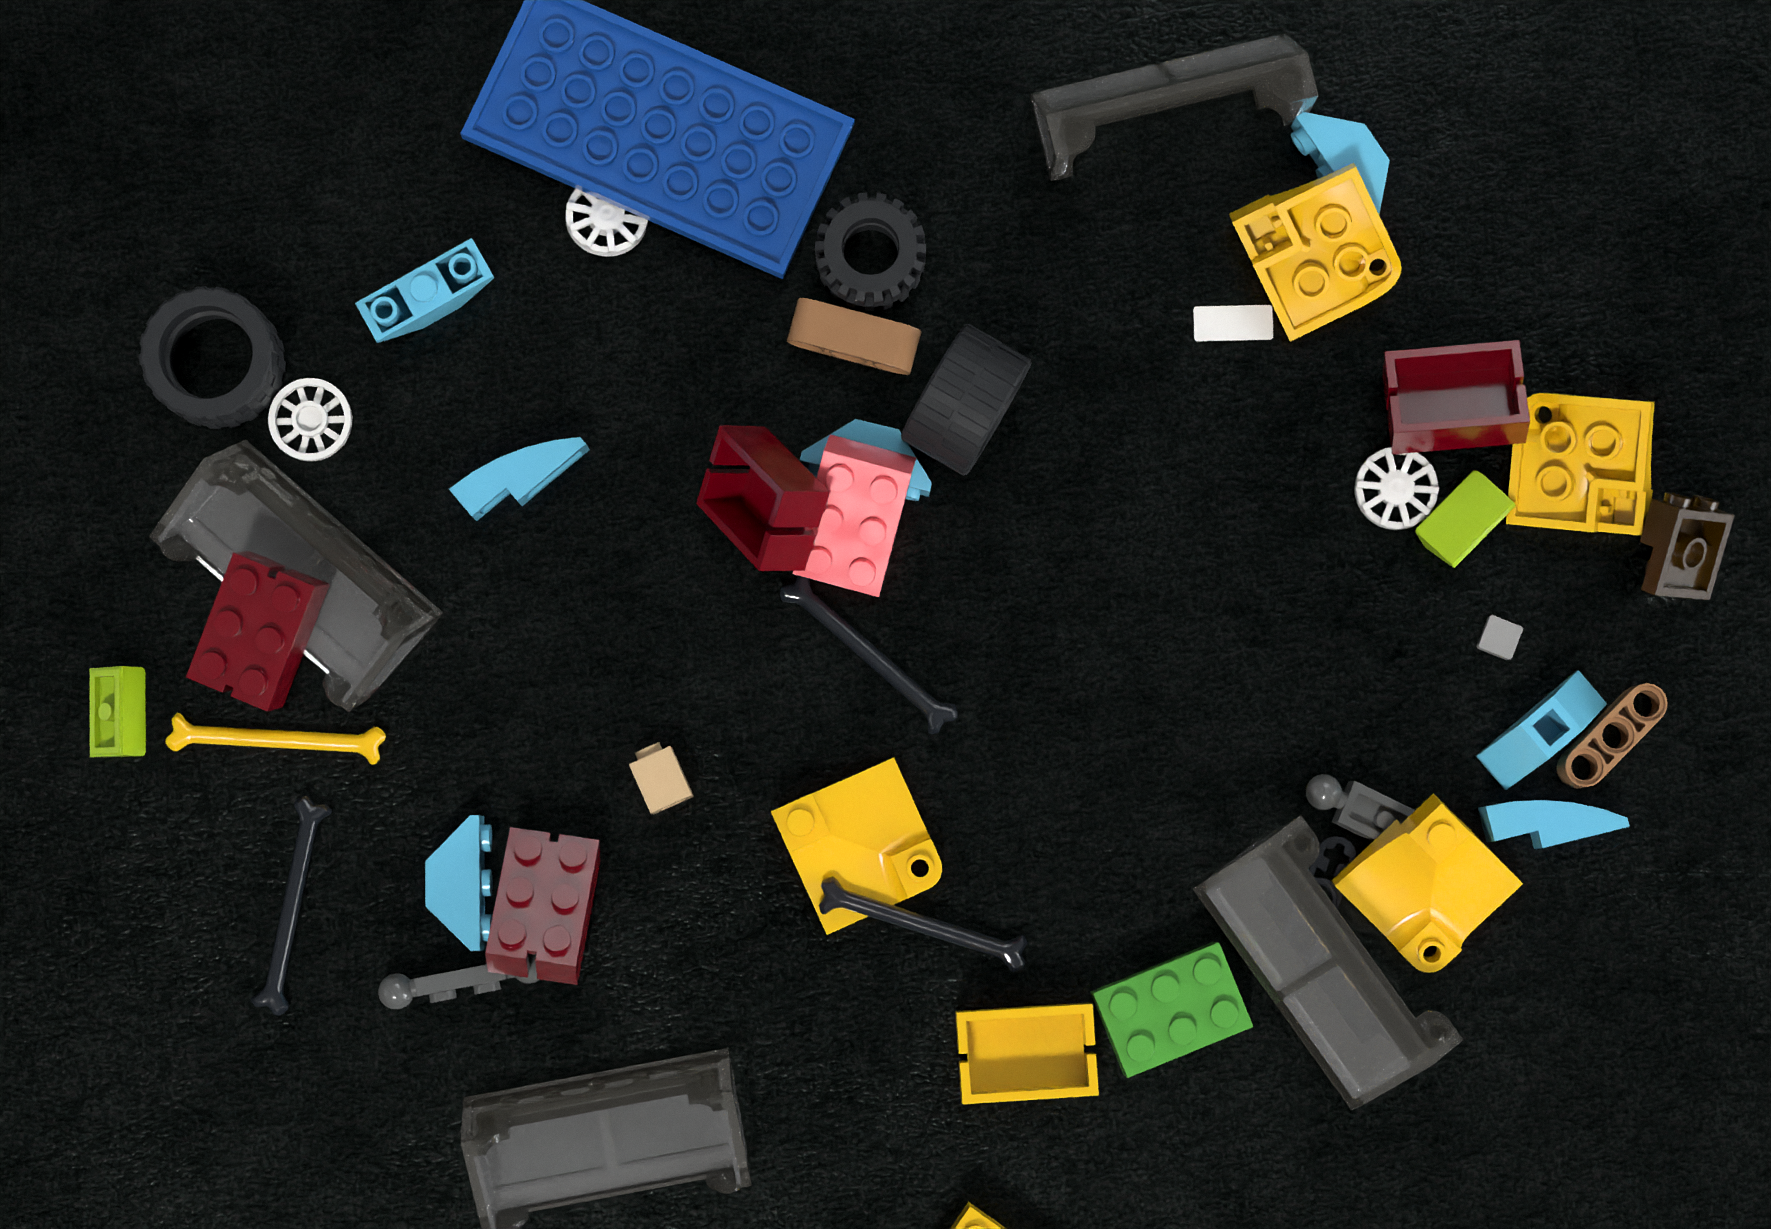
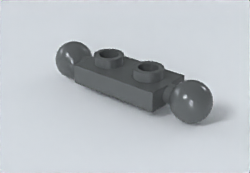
(1357, 807)
(398, 990)

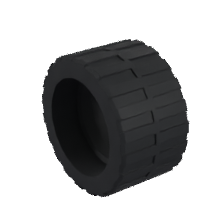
(170, 326)
(965, 399)

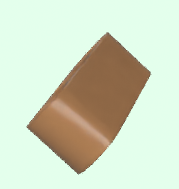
(854, 336)
(1632, 730)

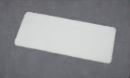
(1233, 323)

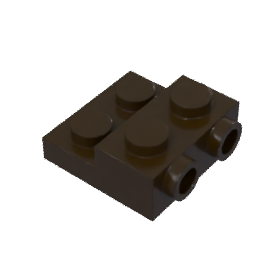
(1686, 545)

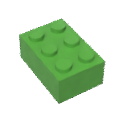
(1171, 1009)

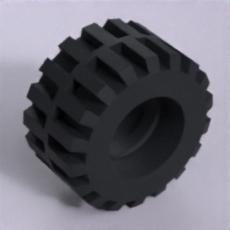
(865, 215)

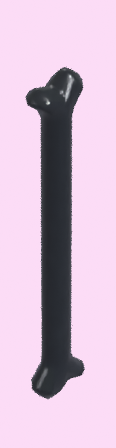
(935, 712)
(837, 897)
(273, 993)

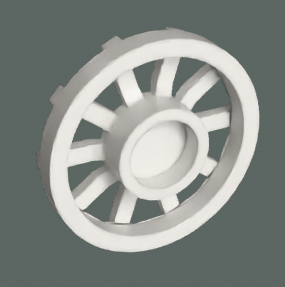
(604, 220)
(310, 419)
(1396, 489)

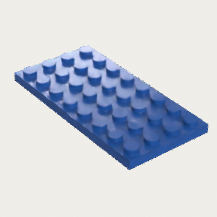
(659, 130)

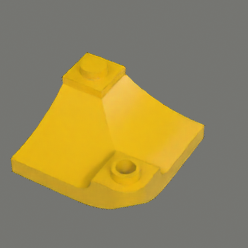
(1317, 250)
(1584, 465)
(863, 836)
(1427, 884)

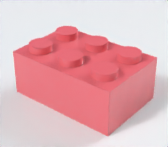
(861, 514)

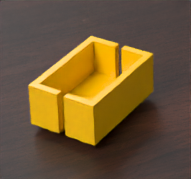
(1026, 1053)

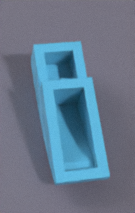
(518, 473)
(1547, 821)

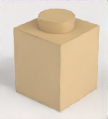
(660, 778)

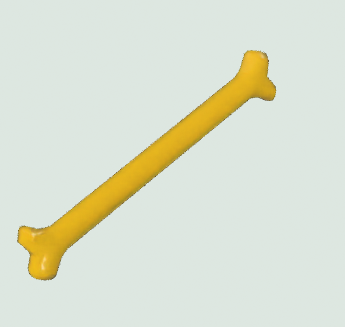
(186, 733)

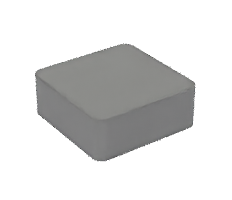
(1499, 637)

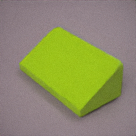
(1464, 518)
(117, 712)

